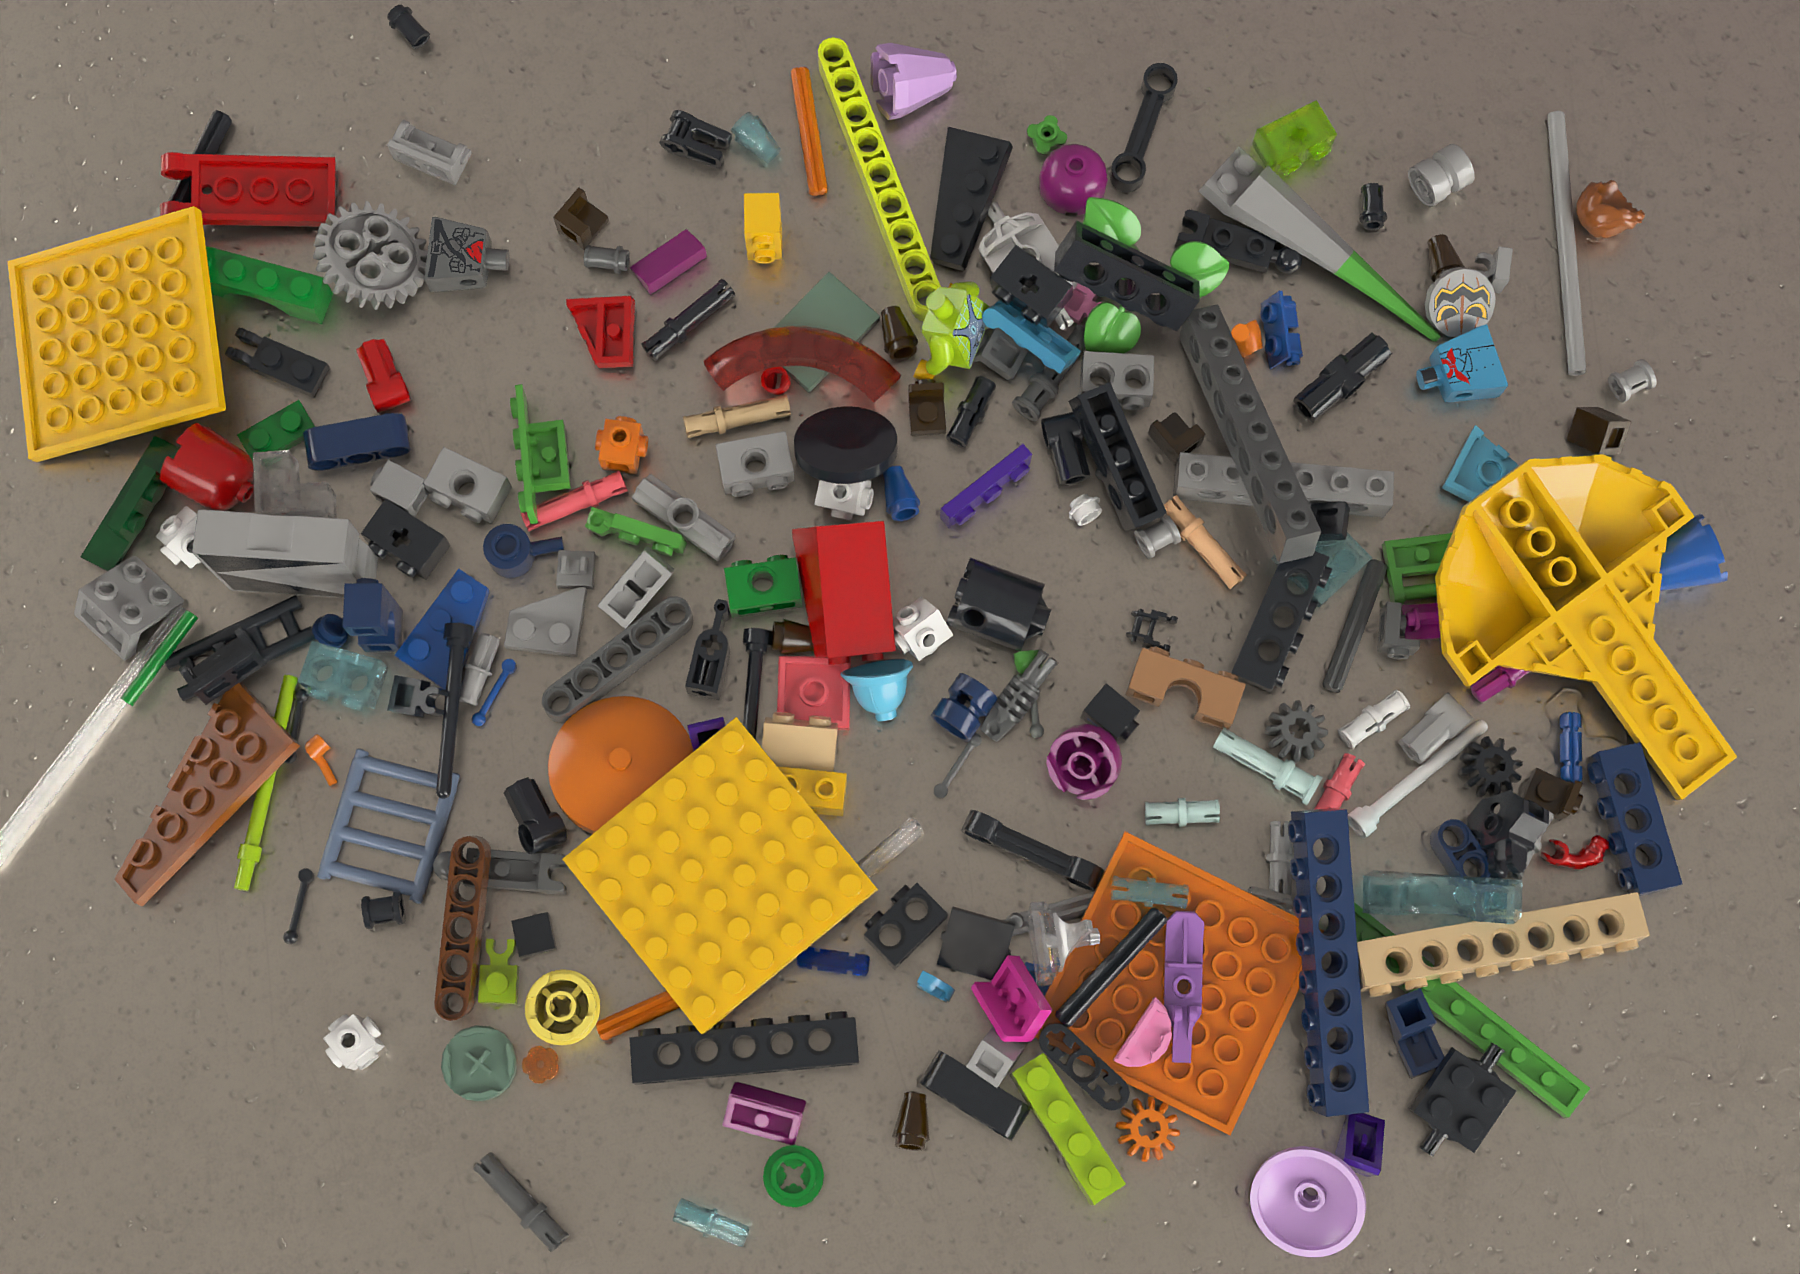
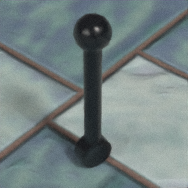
(300, 697)
(305, 876)

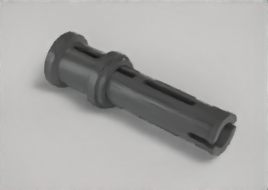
(1044, 384)

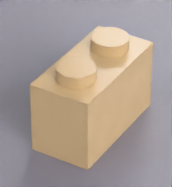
(800, 742)

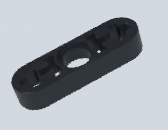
(1111, 1078)

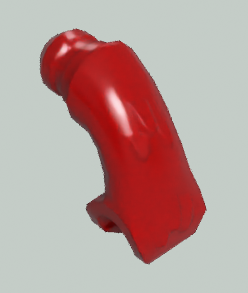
(1586, 857)

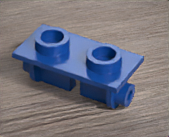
(1278, 316)

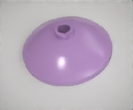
(1302, 1221)

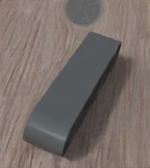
(625, 643)

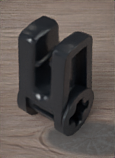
(683, 135)

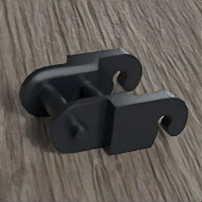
(1147, 639)

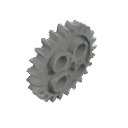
(353, 231)

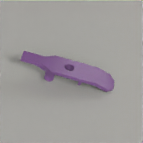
(1183, 961)

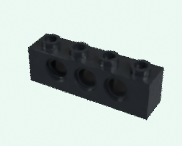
(1117, 260)
(1117, 457)
(1249, 664)

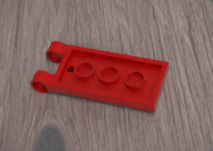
(255, 188)

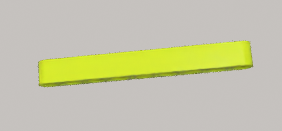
(877, 163)

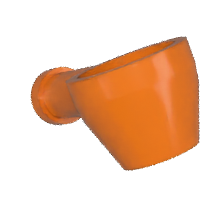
(1247, 338)

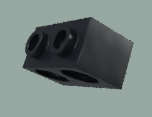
(912, 931)

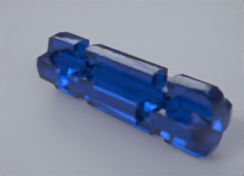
(834, 961)

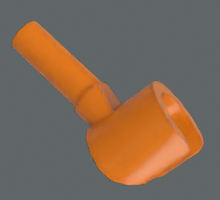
(316, 748)

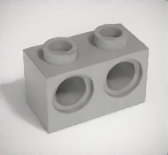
(1117, 369)
(636, 587)

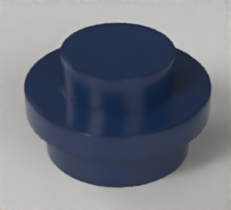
(330, 630)

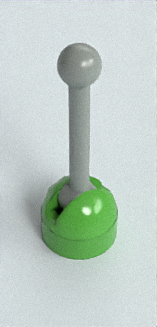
(1021, 662)

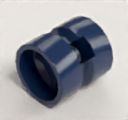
(956, 717)

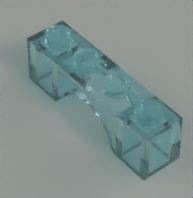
(1465, 896)

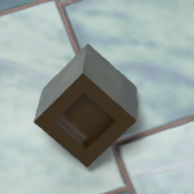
(580, 219)
(1598, 430)
(1175, 436)

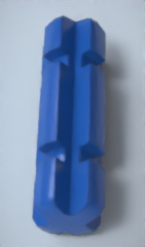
(1571, 746)

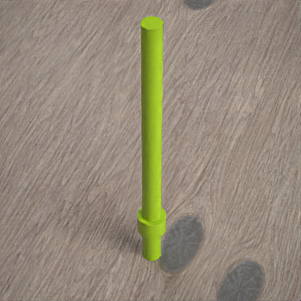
(250, 852)

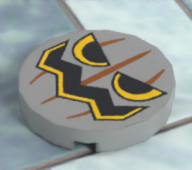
(1459, 301)

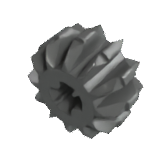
(1283, 723)

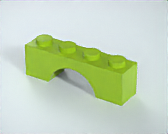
(1068, 1129)

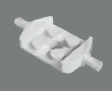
(1029, 234)

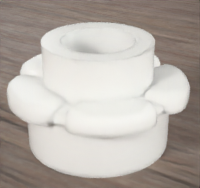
(1084, 509)

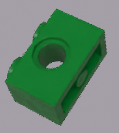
(782, 595)

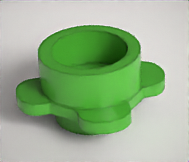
(1046, 144)

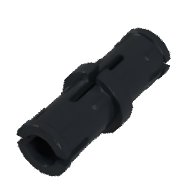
(971, 411)

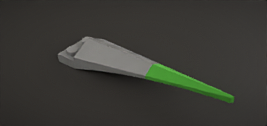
(1270, 206)

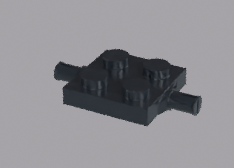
(1462, 1099)

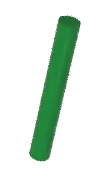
(159, 658)

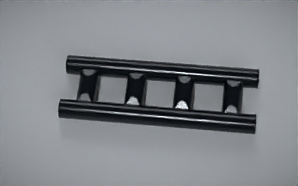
(251, 624)

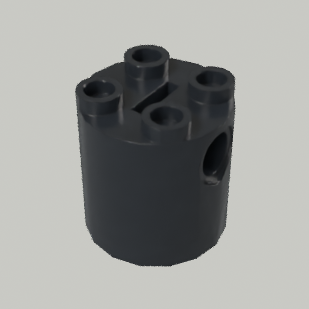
(999, 605)

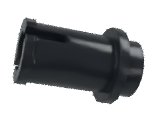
(402, 20)
(1372, 206)

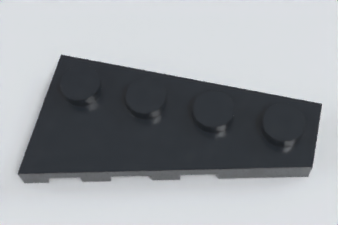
(966, 190)

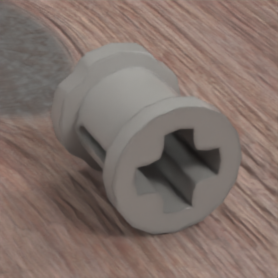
(1632, 380)
(1157, 536)

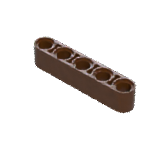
(451, 942)

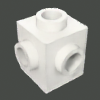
(845, 498)
(178, 537)
(920, 629)
(365, 1047)

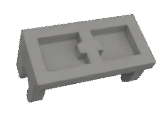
(428, 153)

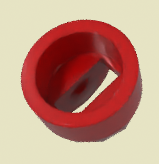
(769, 380)

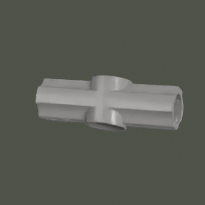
(667, 504)

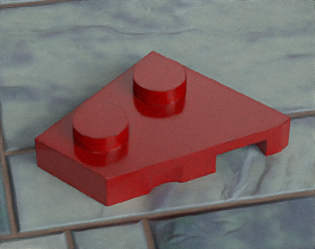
(606, 328)

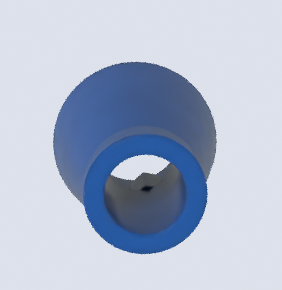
(899, 495)

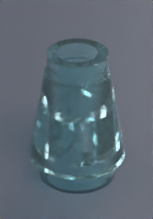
(755, 136)

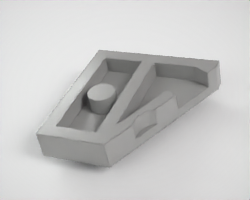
(548, 624)

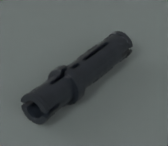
(677, 328)

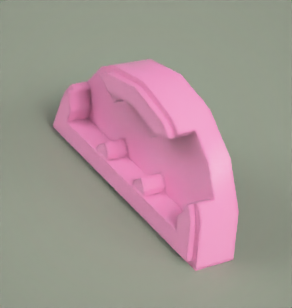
(1148, 1038)

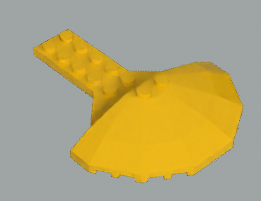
(1564, 582)

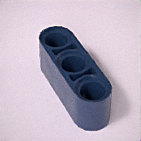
(356, 441)
(1466, 850)

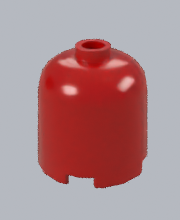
(209, 470)

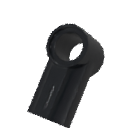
(1065, 441)
(537, 824)

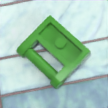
(1413, 558)

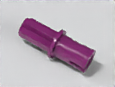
(1495, 682)

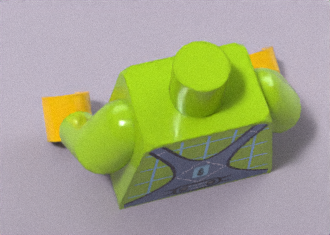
(952, 328)

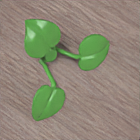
(1118, 330)

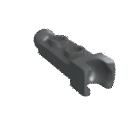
(512, 870)

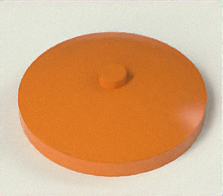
(612, 756)

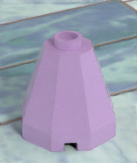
(909, 78)

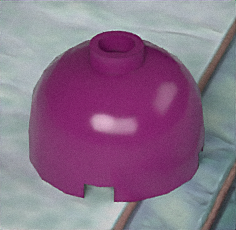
(1071, 177)
(1084, 761)

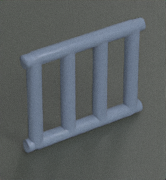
(341, 832)

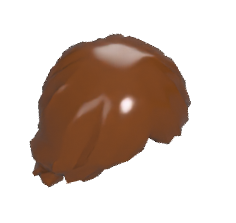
(1605, 210)

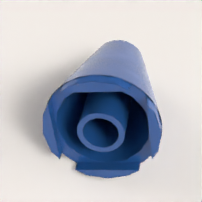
(1692, 557)

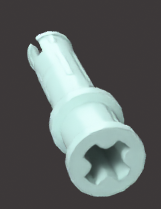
(1282, 772)

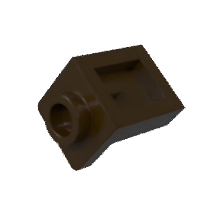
(926, 407)
(1553, 793)

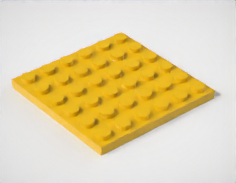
(116, 335)
(719, 875)

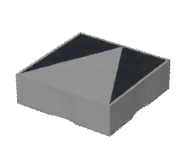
(282, 552)

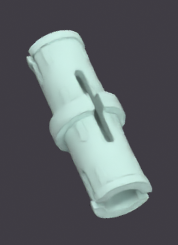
(1182, 812)

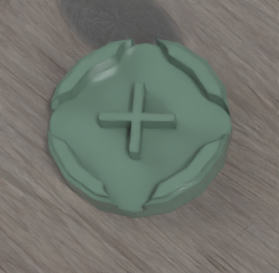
(479, 1063)

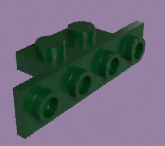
(130, 508)

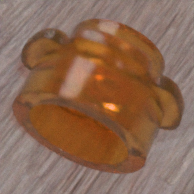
(550, 1066)

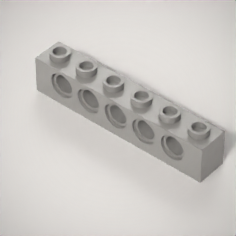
(1218, 481)

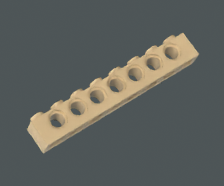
(1620, 913)

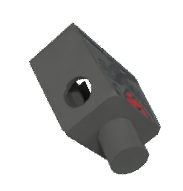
(460, 256)

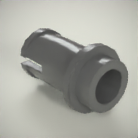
(607, 258)

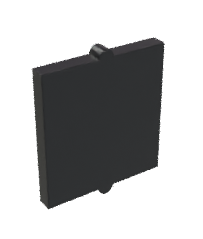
(975, 943)

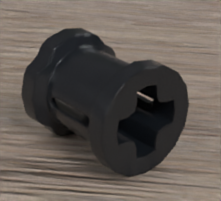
(383, 910)

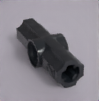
(1342, 377)

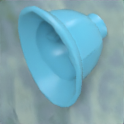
(880, 685)

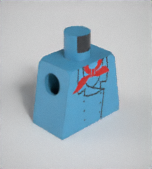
(1465, 368)

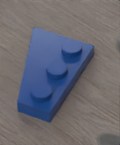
(425, 648)

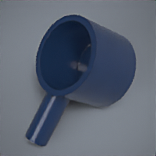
(511, 551)

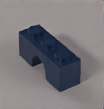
(372, 616)

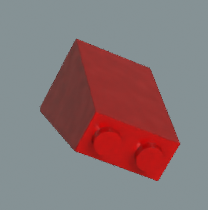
(846, 590)

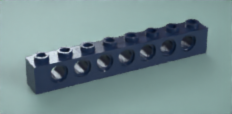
(1350, 1089)

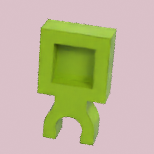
(499, 980)

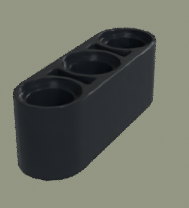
(975, 1095)

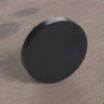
(845, 445)

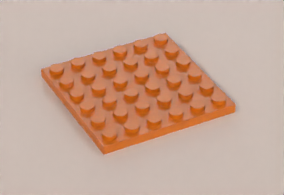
(1246, 985)

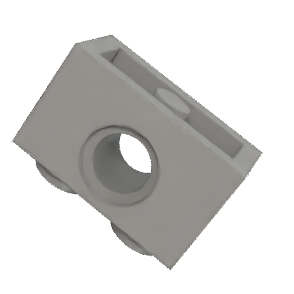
(769, 449)
(452, 471)

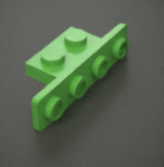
(543, 455)

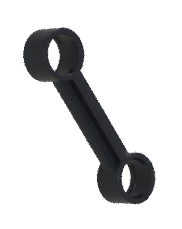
(1143, 127)
(1071, 868)

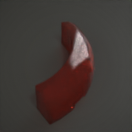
(806, 348)

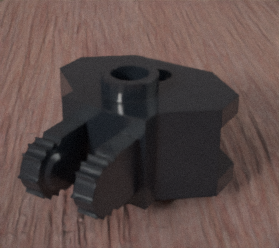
(1508, 832)

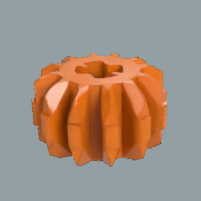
(1144, 1141)

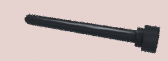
(458, 638)
(756, 644)

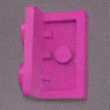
(1013, 1002)

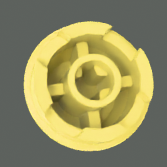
(562, 1007)

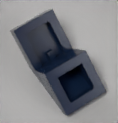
(1413, 1033)

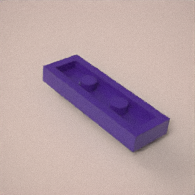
(986, 487)

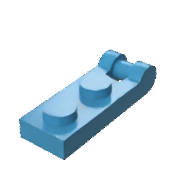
(1041, 341)

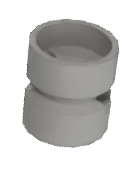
(1444, 173)

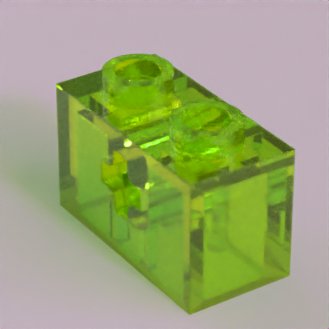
(1303, 126)

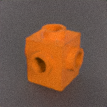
(621, 445)

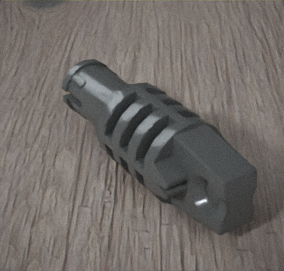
(1017, 697)

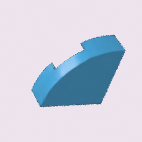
(935, 987)

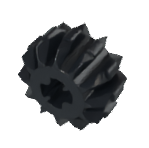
(1503, 762)

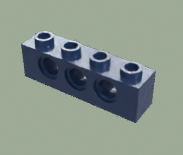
(1641, 801)

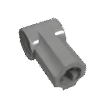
(1441, 723)

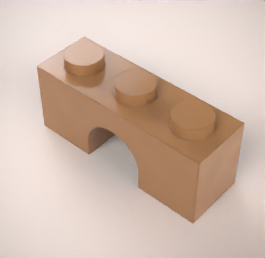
(1216, 694)

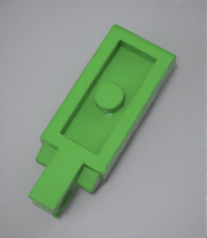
(633, 531)

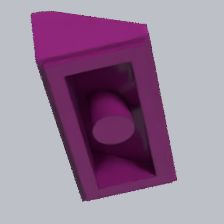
(669, 261)
(764, 1113)

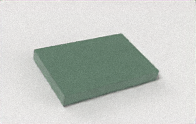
(832, 308)

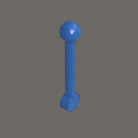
(509, 667)

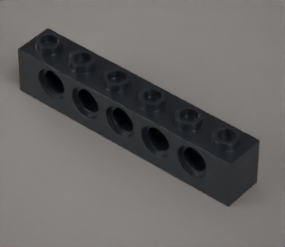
(649, 1069)

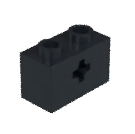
(1022, 270)
(392, 524)

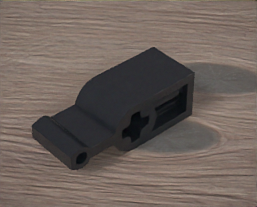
(717, 662)

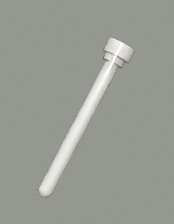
(1364, 819)

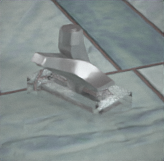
(1054, 940)

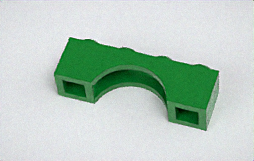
(288, 289)

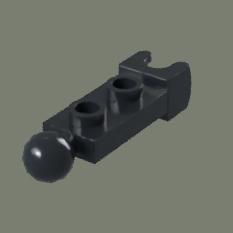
(1238, 244)

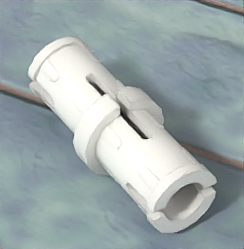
(1374, 719)

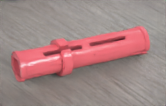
(580, 498)

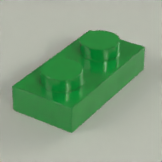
(278, 431)

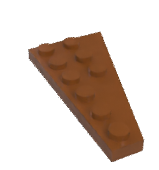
(213, 780)

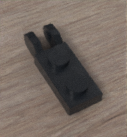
(280, 363)

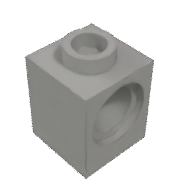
(399, 487)
(995, 1058)

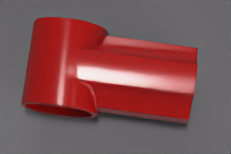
(384, 382)

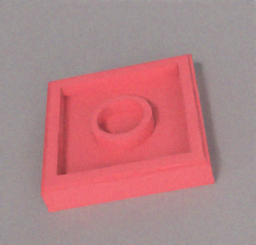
(813, 689)

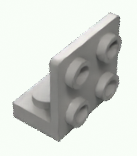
(125, 604)

